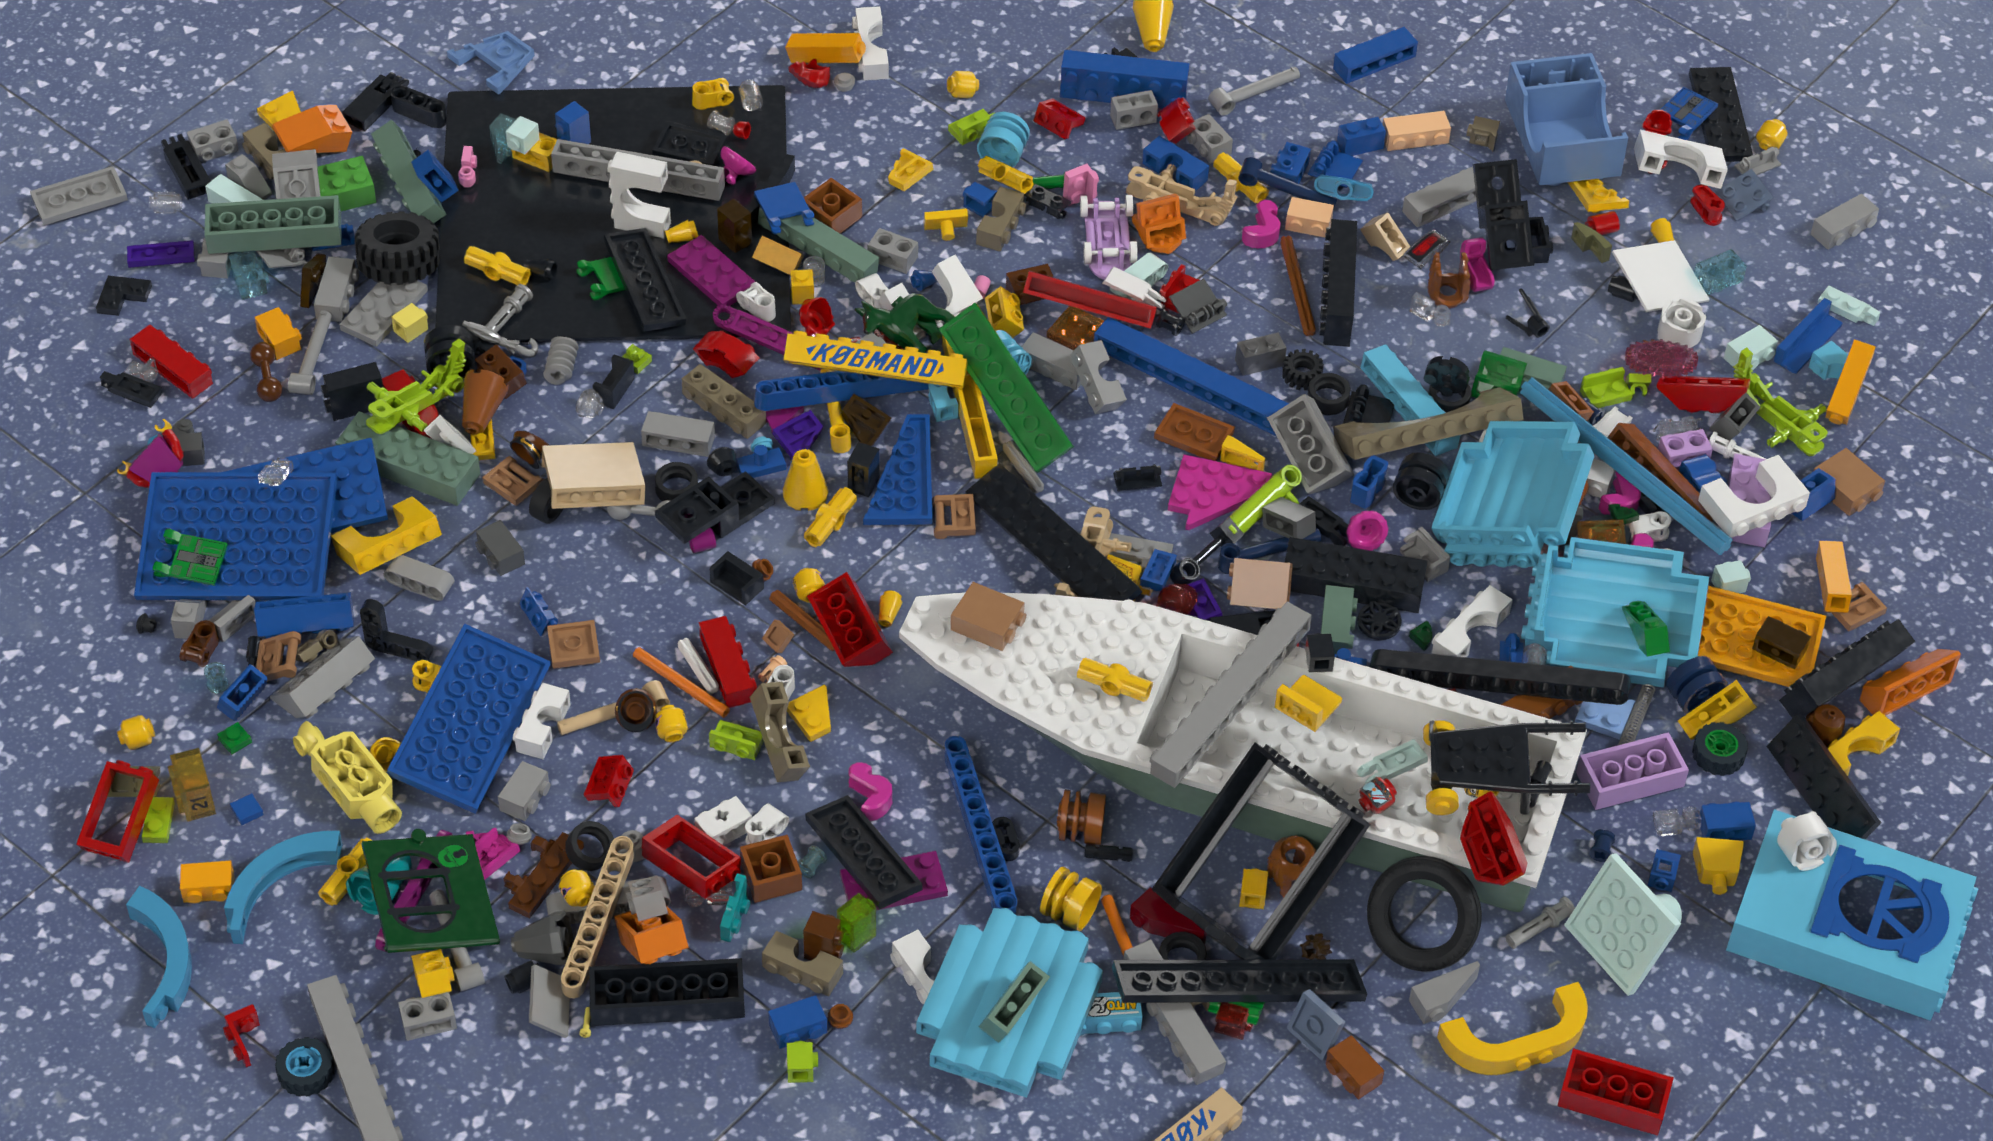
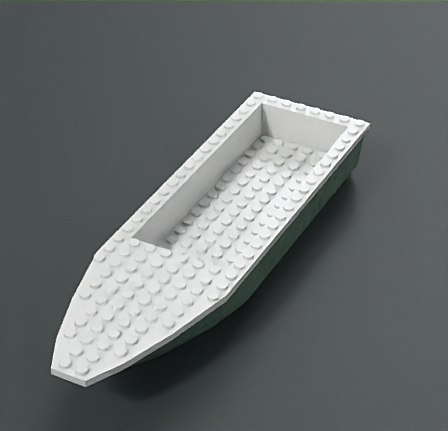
(1183, 658)

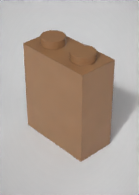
(1855, 481)
(1259, 583)
(988, 616)

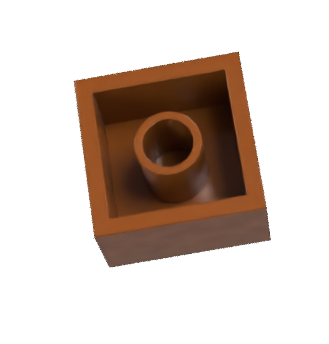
(834, 205)
(771, 868)

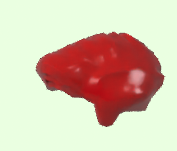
(810, 74)
(816, 316)

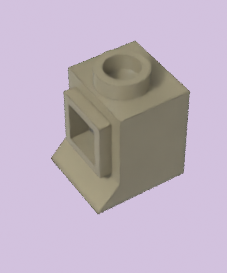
(1483, 132)

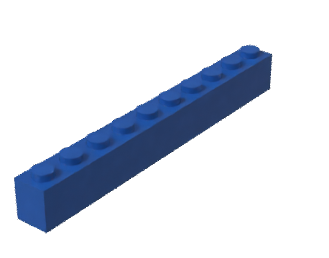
(1188, 374)

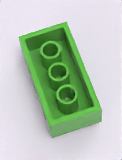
(349, 181)

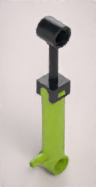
(1240, 521)

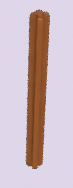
(1298, 285)

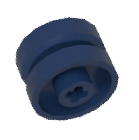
(1695, 682)

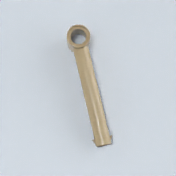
(608, 712)

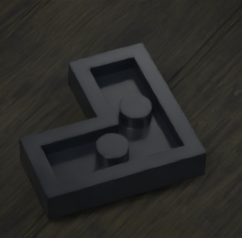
(118, 290)

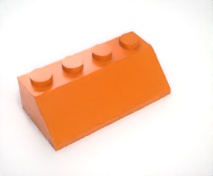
(1910, 681)

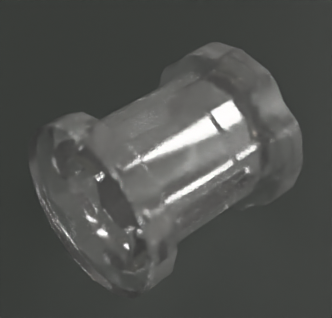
(720, 122)

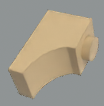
(1385, 234)

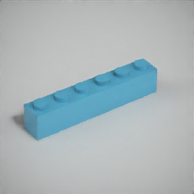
(1404, 392)

